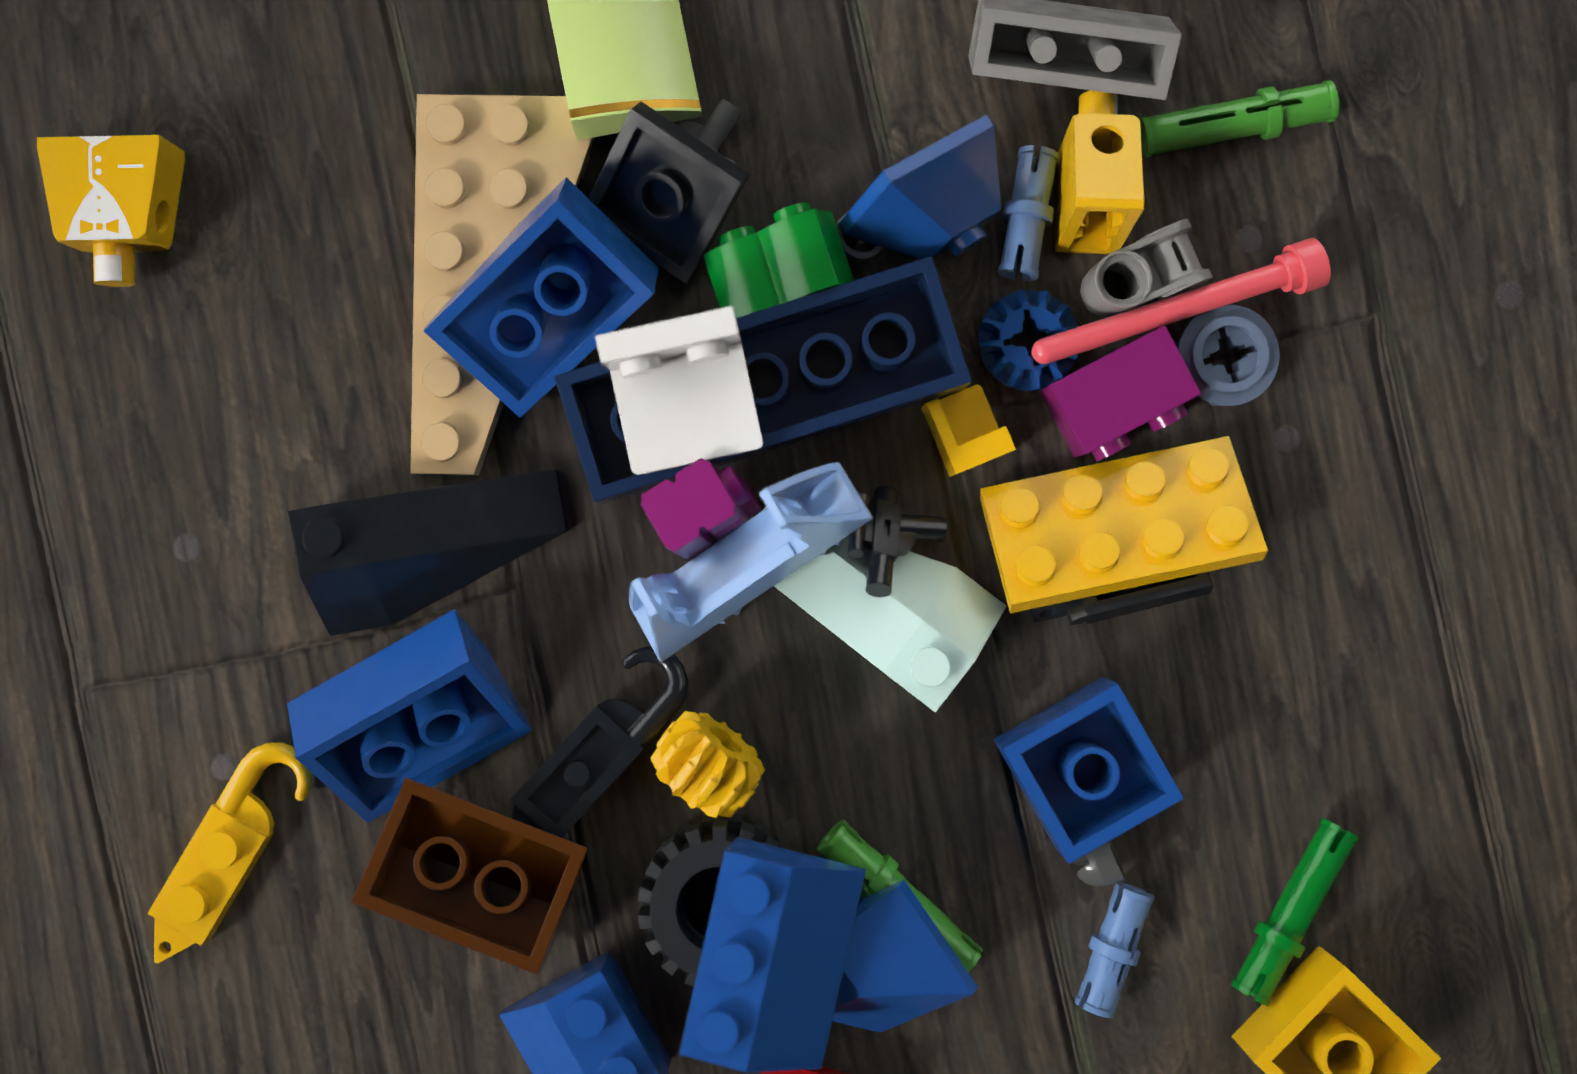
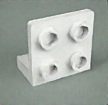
(682, 390)

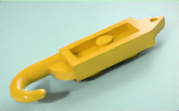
(220, 854)

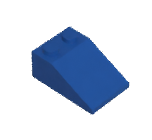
(544, 298)

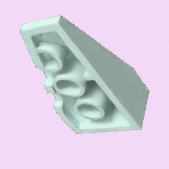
(918, 634)

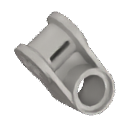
(1152, 267)

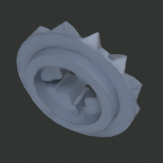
(1240, 329)

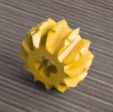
(707, 764)

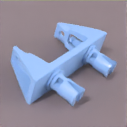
(800, 522)

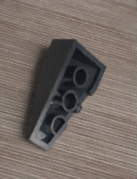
(401, 551)

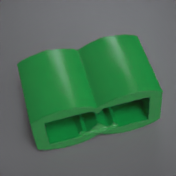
(779, 262)

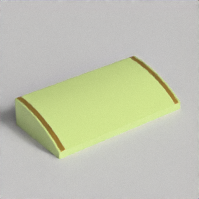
(620, 56)

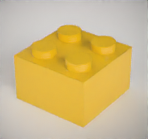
(1330, 1025)

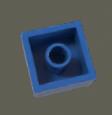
(1088, 768)

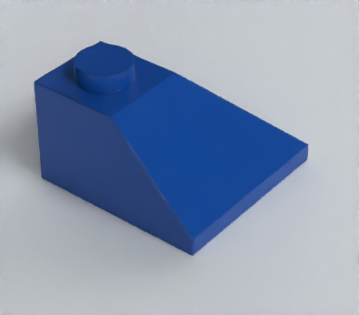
(933, 197)
(897, 964)

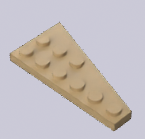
(476, 178)

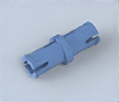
(1028, 213)
(1114, 950)

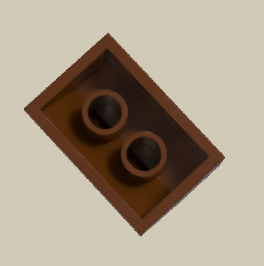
(471, 876)

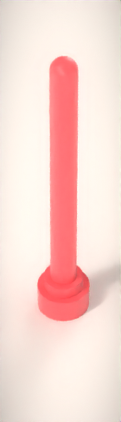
(1298, 269)

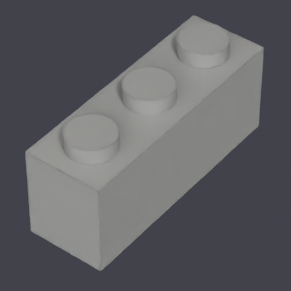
(1074, 46)

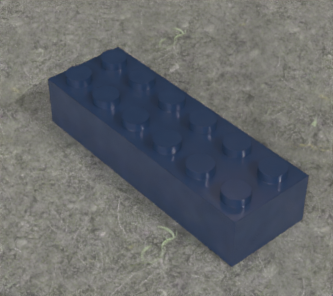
(809, 368)

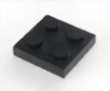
(666, 191)

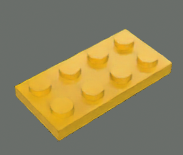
(1121, 524)

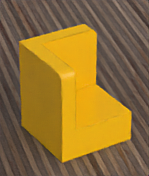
(966, 430)

